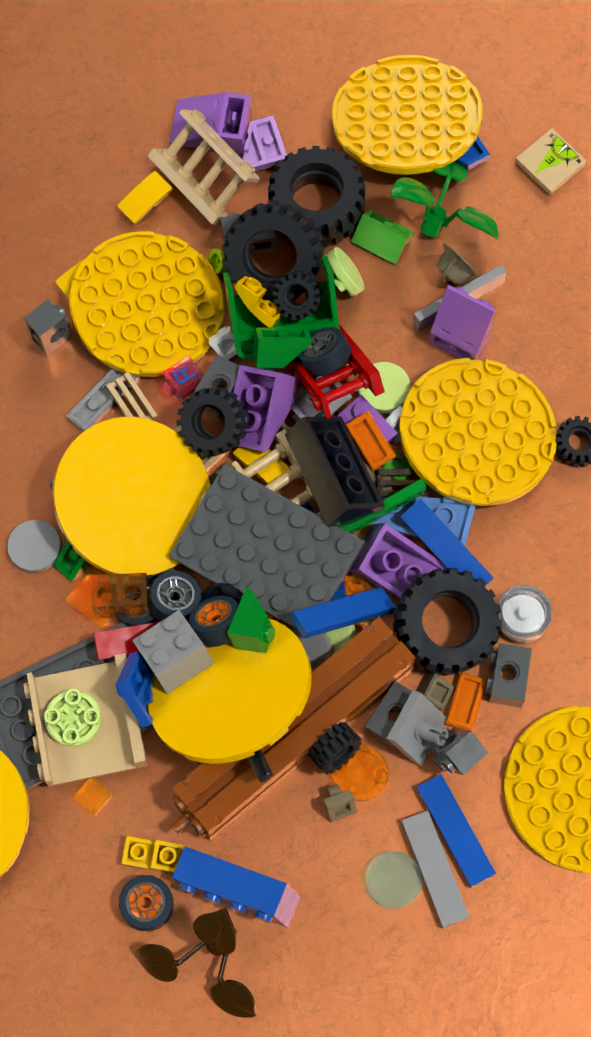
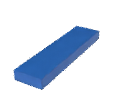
(443, 541)
(342, 612)
(456, 830)

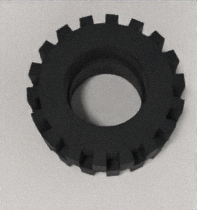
(191, 421)

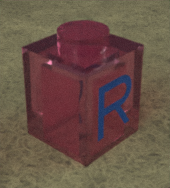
(182, 378)

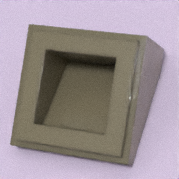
(436, 690)

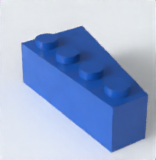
(236, 886)

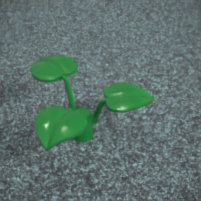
(436, 216)

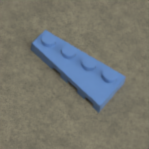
(453, 514)

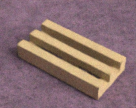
(119, 382)

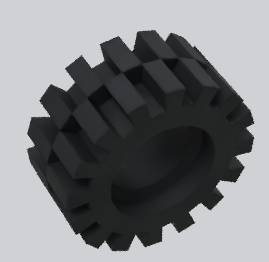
(297, 310)
(562, 439)
(335, 747)

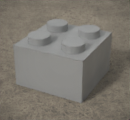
(173, 651)

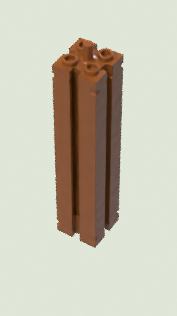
(339, 693)

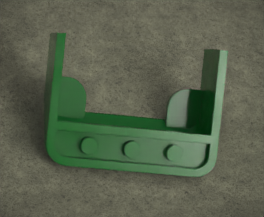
(244, 321)

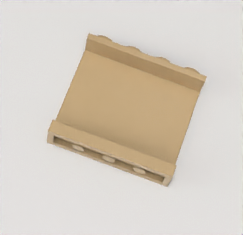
(116, 745)

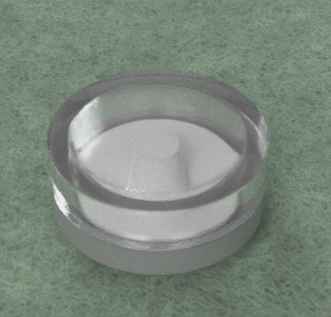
(524, 614)

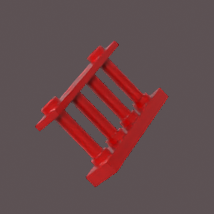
(358, 365)

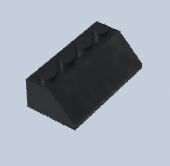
(334, 470)

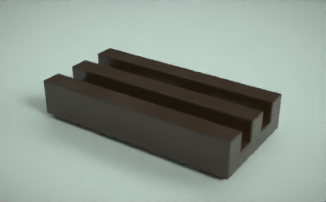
(380, 482)

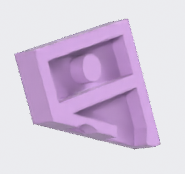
(263, 144)

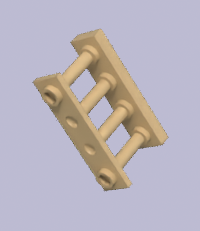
(182, 175)
(283, 451)

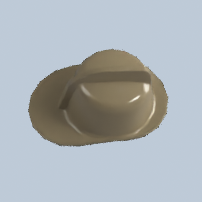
(454, 267)

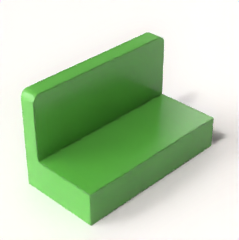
(382, 236)

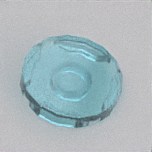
(393, 880)

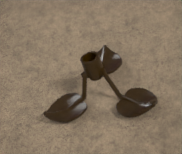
(220, 938)

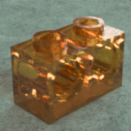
(120, 586)

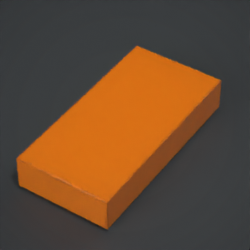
(370, 440)
(466, 702)

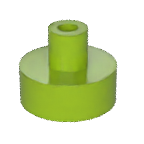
(215, 258)

